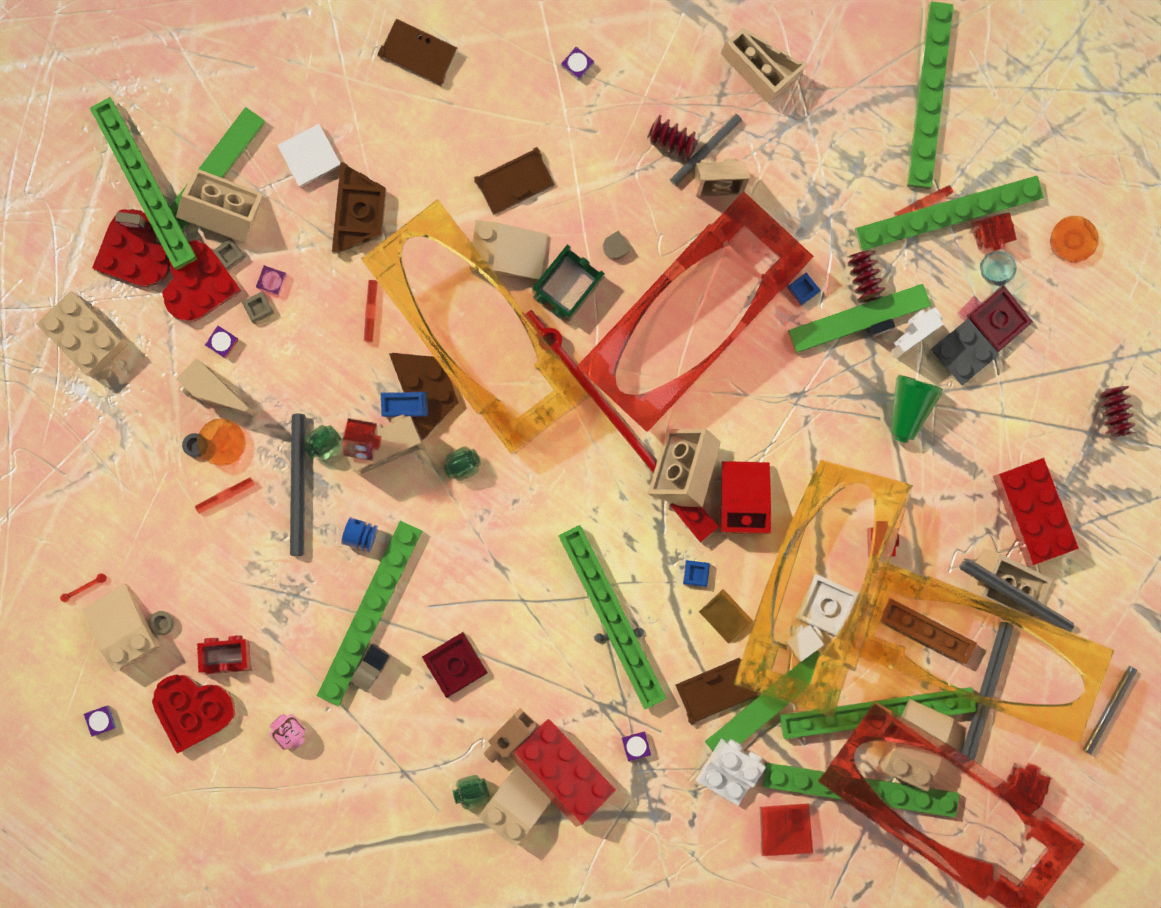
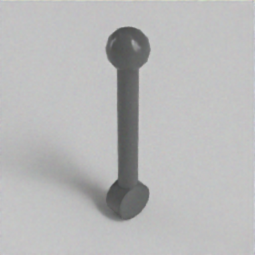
(639, 632)

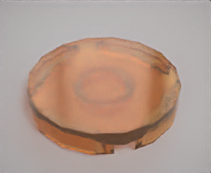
(1074, 239)
(221, 442)

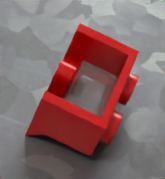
(223, 656)

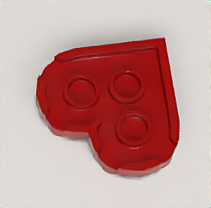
(132, 253)
(199, 286)
(191, 711)

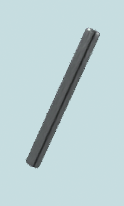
(297, 498)
(1015, 595)
(988, 689)

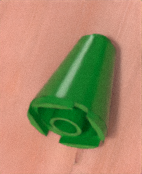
(912, 406)

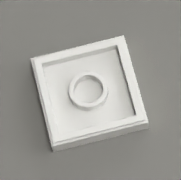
(309, 155)
(826, 605)

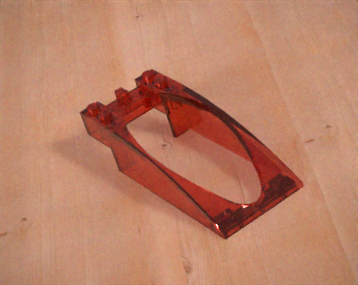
(604, 358)
(975, 874)

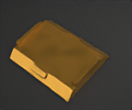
(725, 616)

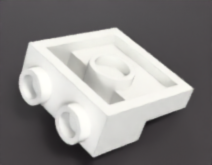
(919, 328)
(731, 771)

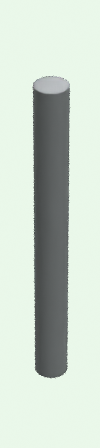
(706, 149)
(1109, 710)

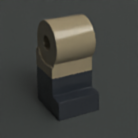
(370, 667)

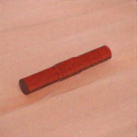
(926, 201)
(370, 311)
(224, 495)

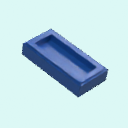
(406, 403)

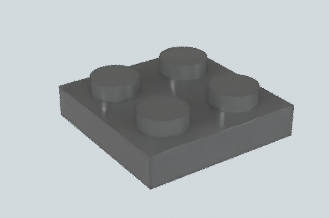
(964, 352)

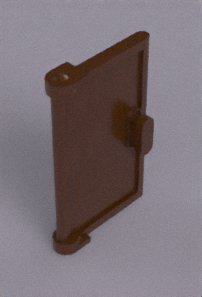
(419, 55)
(514, 181)
(713, 691)

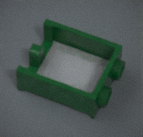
(567, 284)

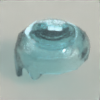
(998, 268)

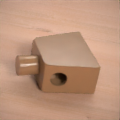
(515, 730)

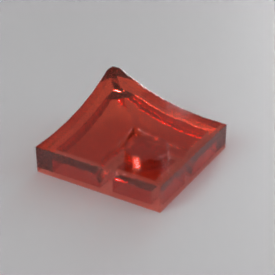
(785, 829)

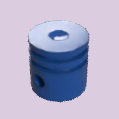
(359, 534)

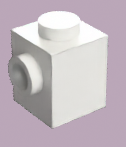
(804, 641)

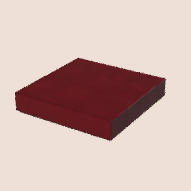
(1000, 318)
(454, 664)

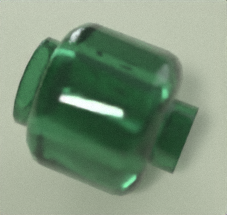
(322, 442)
(462, 463)
(470, 792)

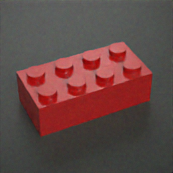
(1035, 512)
(562, 773)

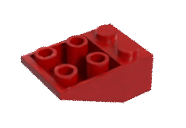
(745, 498)

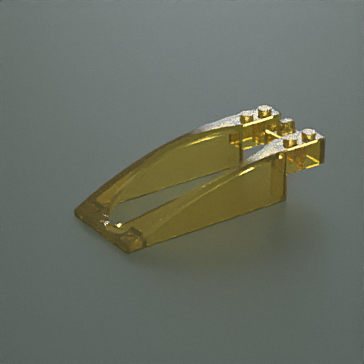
(387, 267)
(845, 649)
(1086, 656)

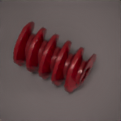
(673, 137)
(865, 275)
(1117, 412)

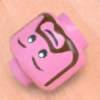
(287, 731)

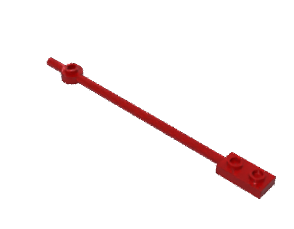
(694, 518)

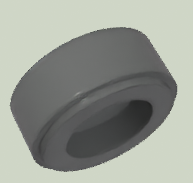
(190, 445)

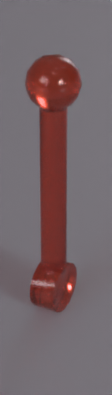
(101, 578)

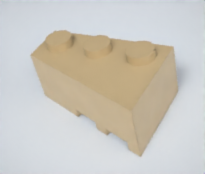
(761, 64)

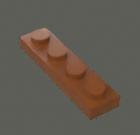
(928, 631)

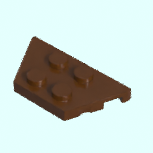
(358, 210)
(425, 374)

